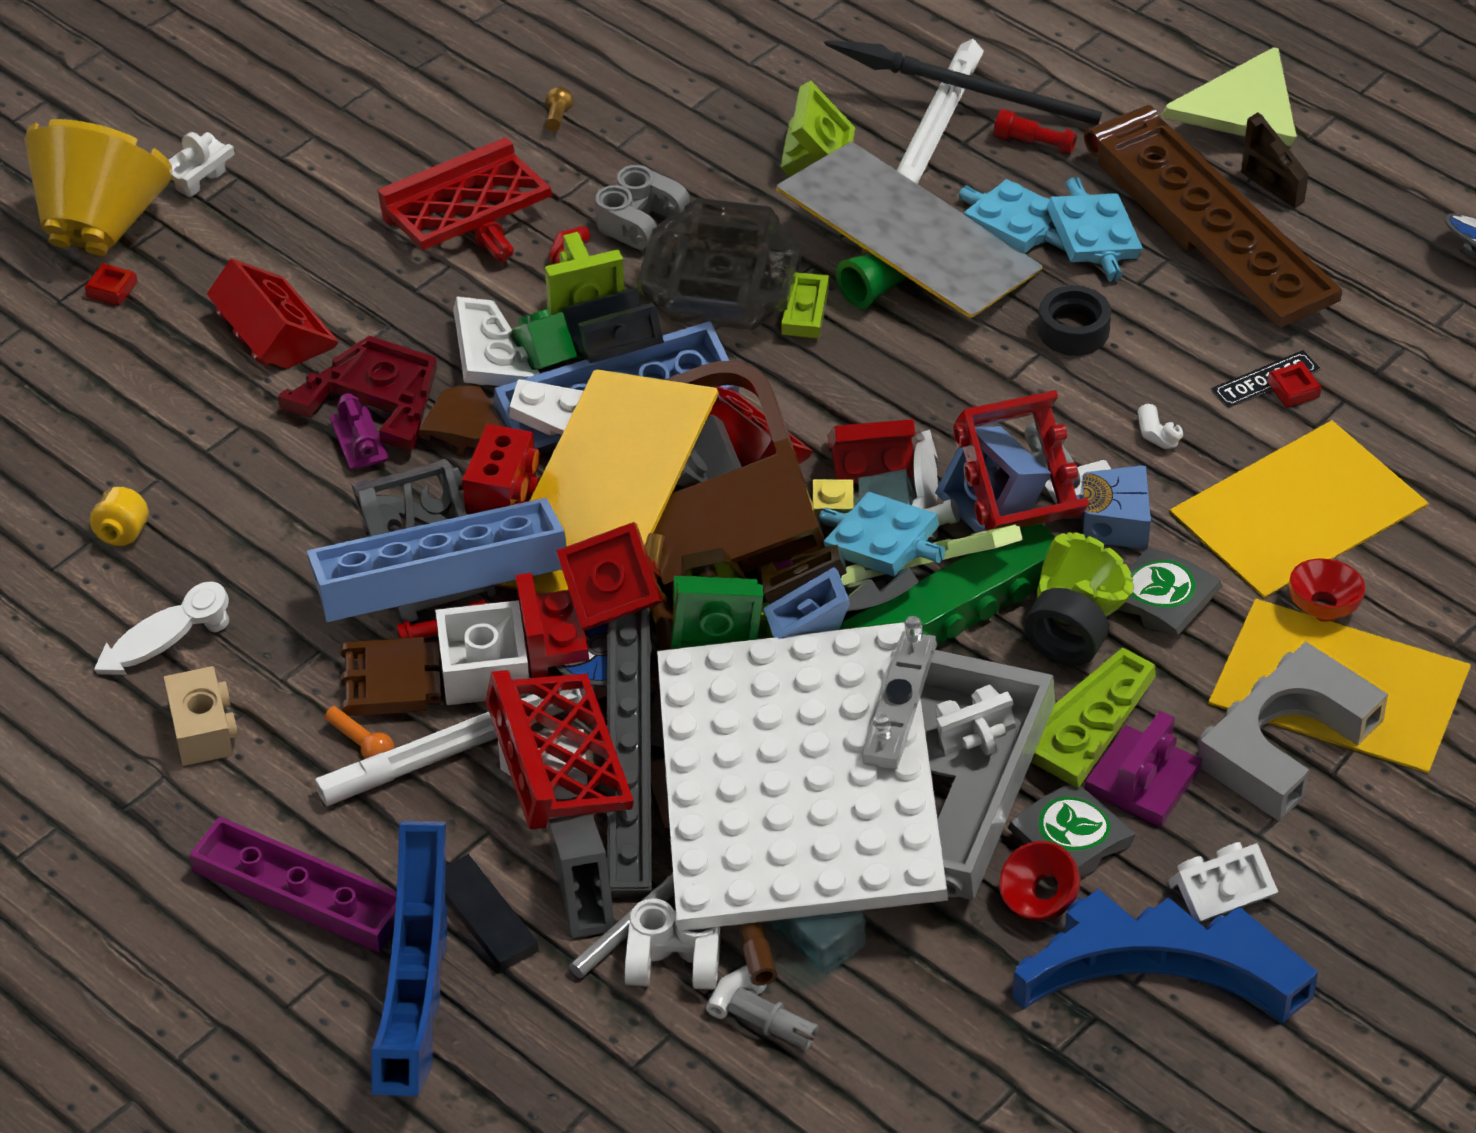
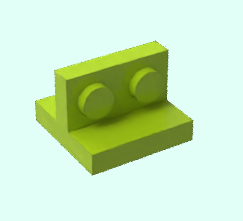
(814, 130)
(582, 276)

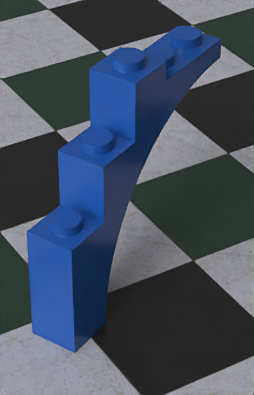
(1166, 940)
(405, 1034)

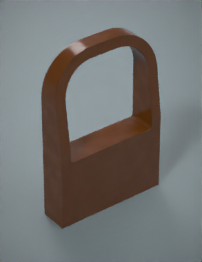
(750, 512)

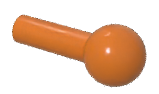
(370, 743)

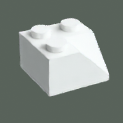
(476, 643)

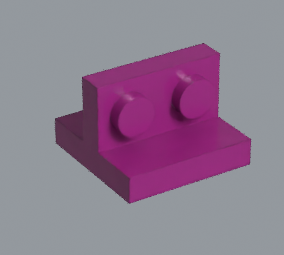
(1144, 771)

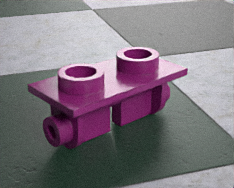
(357, 433)

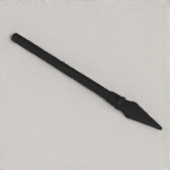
(880, 58)

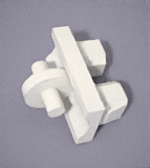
(199, 158)
(976, 724)

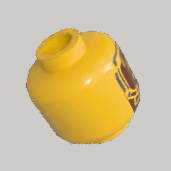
(119, 513)

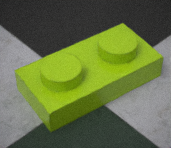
(806, 306)

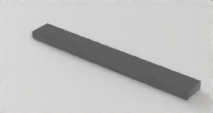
(629, 730)

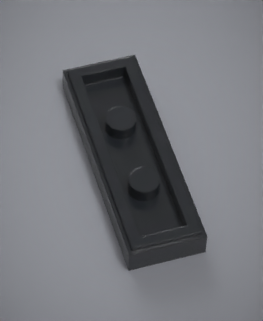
(487, 914)

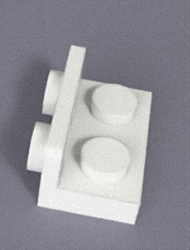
(1224, 883)

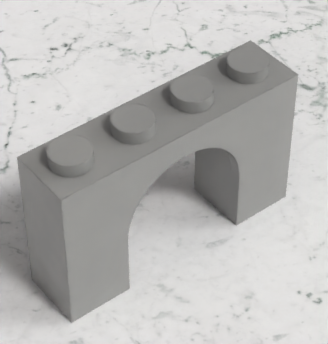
(1303, 685)

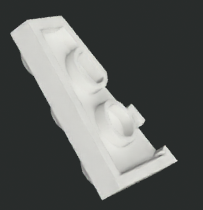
(487, 345)
(543, 406)

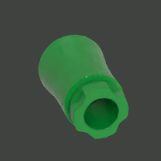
(866, 279)

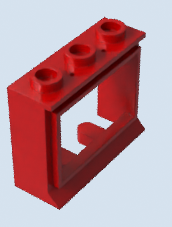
(1051, 440)

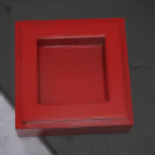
(111, 284)
(1294, 384)

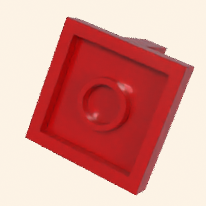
(872, 449)
(610, 576)
(549, 628)

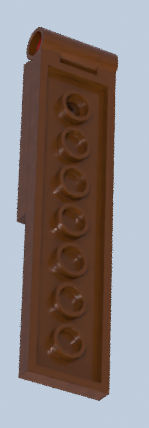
(1209, 215)

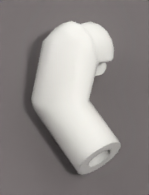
(1153, 431)
(727, 986)

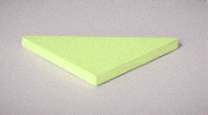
(1237, 95)

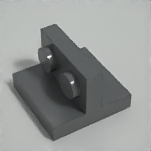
(710, 456)

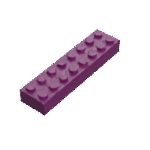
(296, 883)

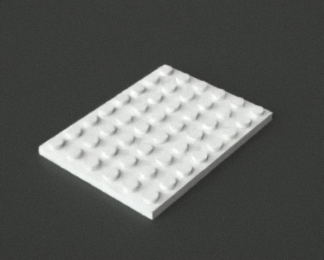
(774, 787)

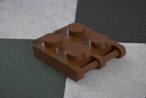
(391, 676)

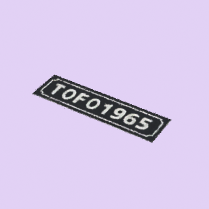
(1256, 382)

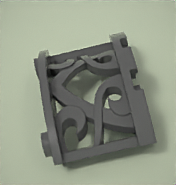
(383, 511)

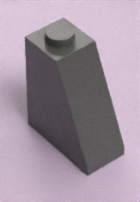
(581, 874)

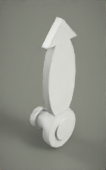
(927, 482)
(155, 634)

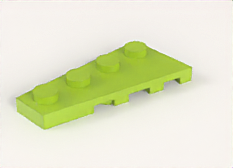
(1091, 716)

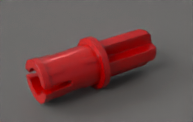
(492, 237)

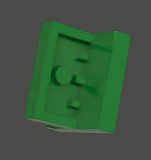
(714, 610)

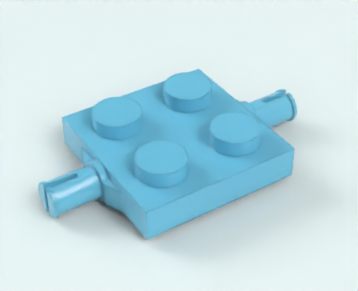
(1013, 215)
(1094, 228)
(883, 533)

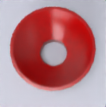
(1326, 581)
(1027, 868)

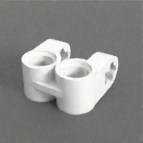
(656, 936)

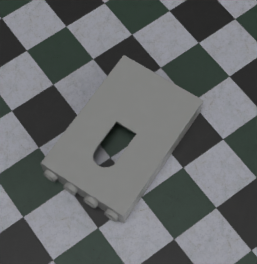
(982, 783)

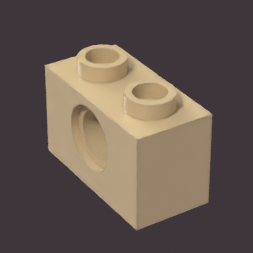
(199, 715)

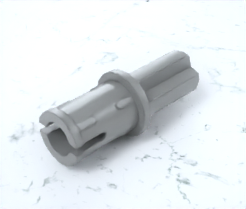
(772, 1018)

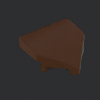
(460, 417)

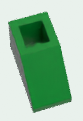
(544, 338)

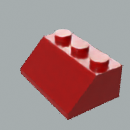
(269, 316)
(749, 428)

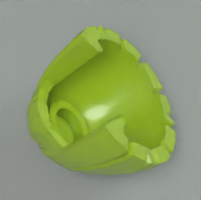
(1087, 569)

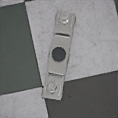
(900, 696)

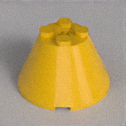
(91, 182)

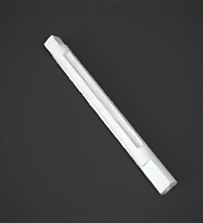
(938, 114)
(421, 752)

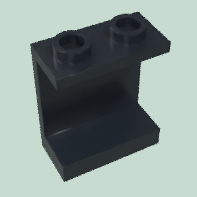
(613, 325)

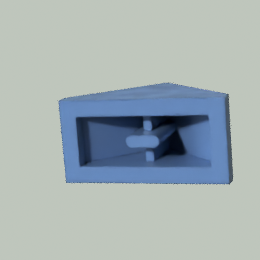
(810, 608)

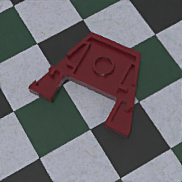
(378, 376)

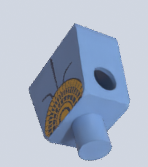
(1117, 506)

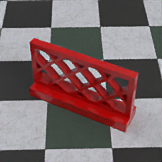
(459, 180)
(525, 759)

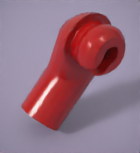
(558, 243)

